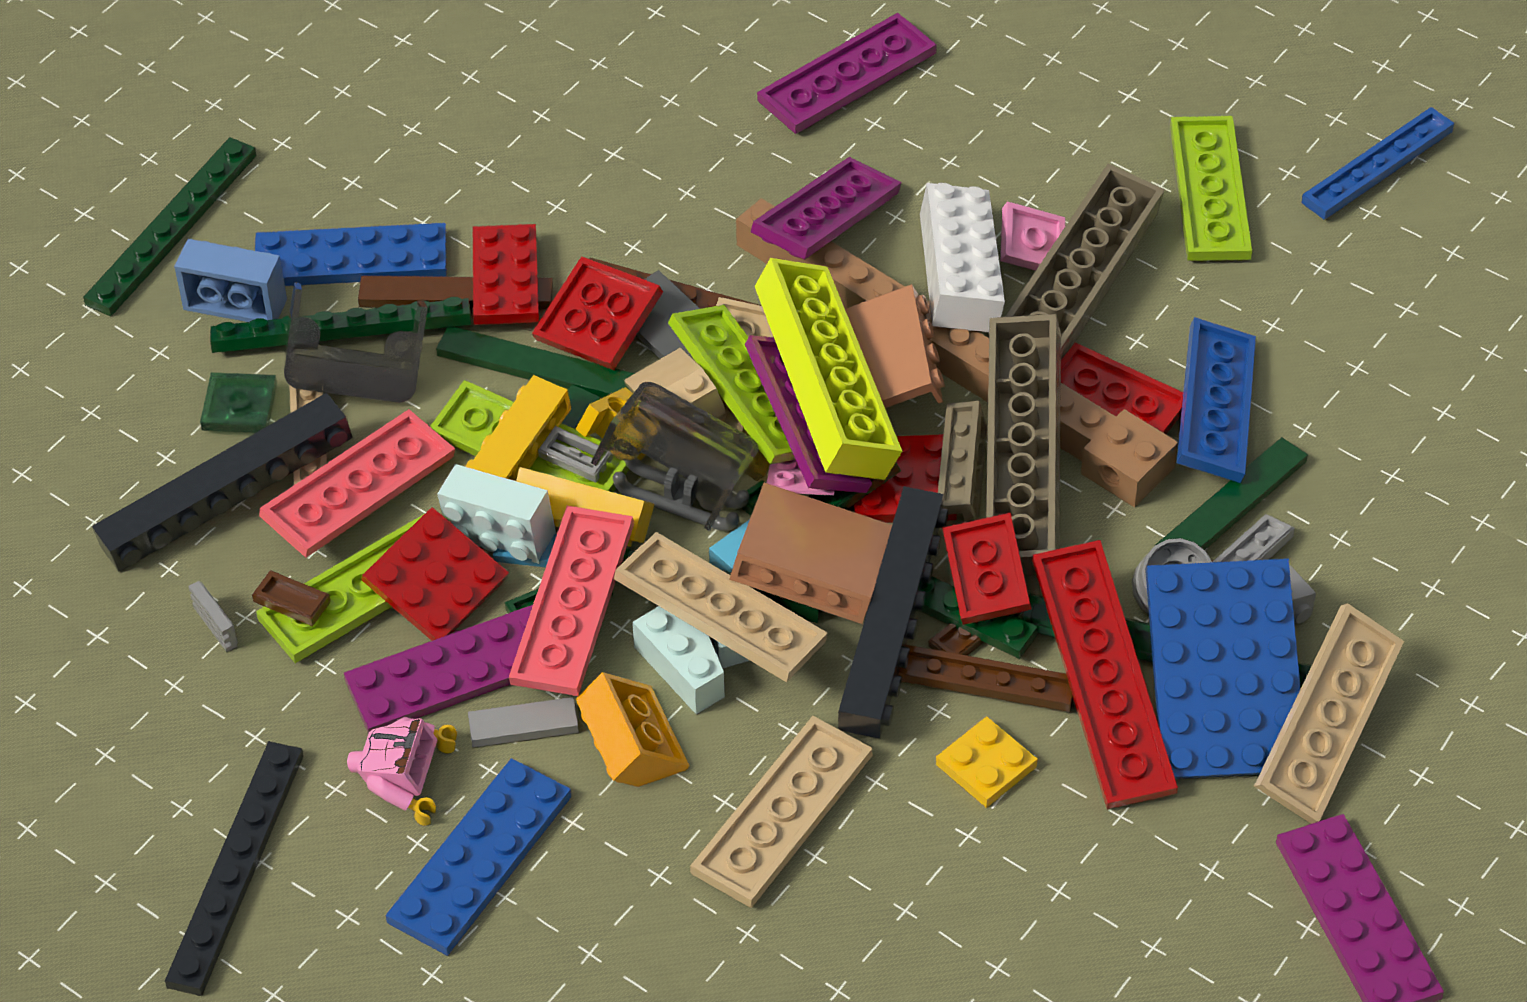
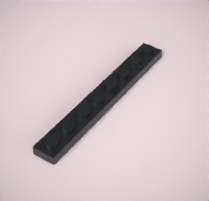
(234, 869)

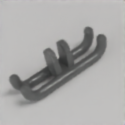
(678, 494)

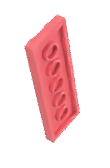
(356, 483)
(571, 601)

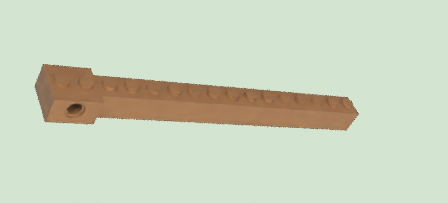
(1114, 450)

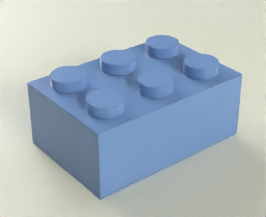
(230, 281)

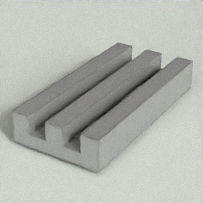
(571, 458)
(213, 616)

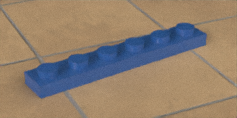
(1377, 163)

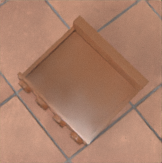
(898, 345)
(811, 552)

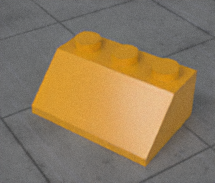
(630, 730)

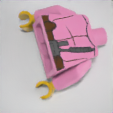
(398, 762)

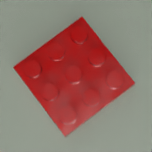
(597, 312)
(919, 470)
(435, 576)

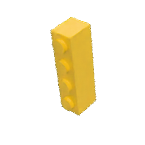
(522, 429)
(574, 494)

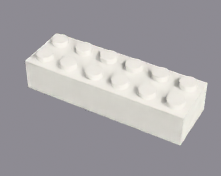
(961, 257)

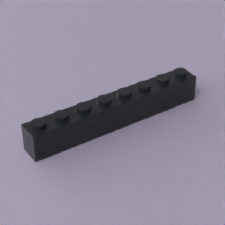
(222, 482)
(891, 613)

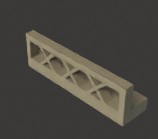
(963, 459)

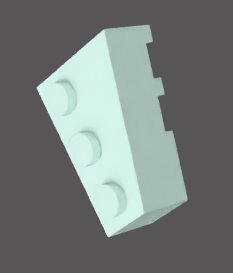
(680, 657)

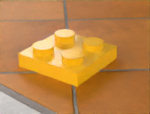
(986, 761)

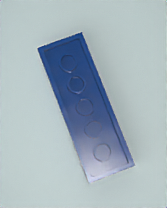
(349, 253)
(1216, 400)
(478, 856)

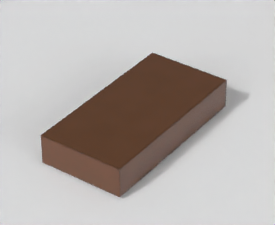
(291, 598)

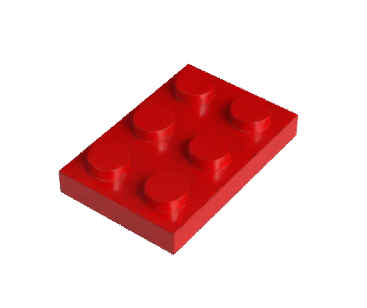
(986, 568)

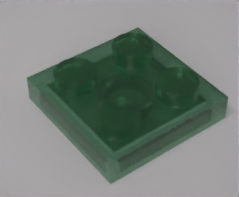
(238, 402)

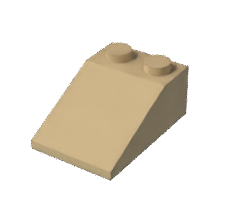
(682, 377)

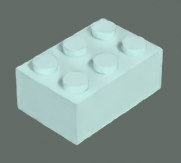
(498, 512)

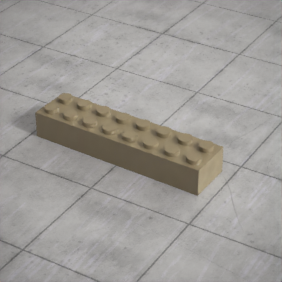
(1090, 252)
(1025, 430)

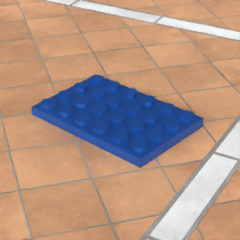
(1222, 662)

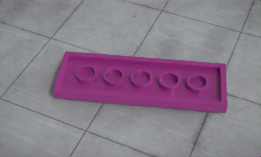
(846, 73)
(825, 208)
(785, 404)
(438, 672)
(1358, 913)

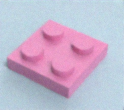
(1028, 234)

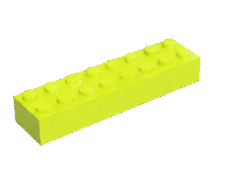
(827, 370)

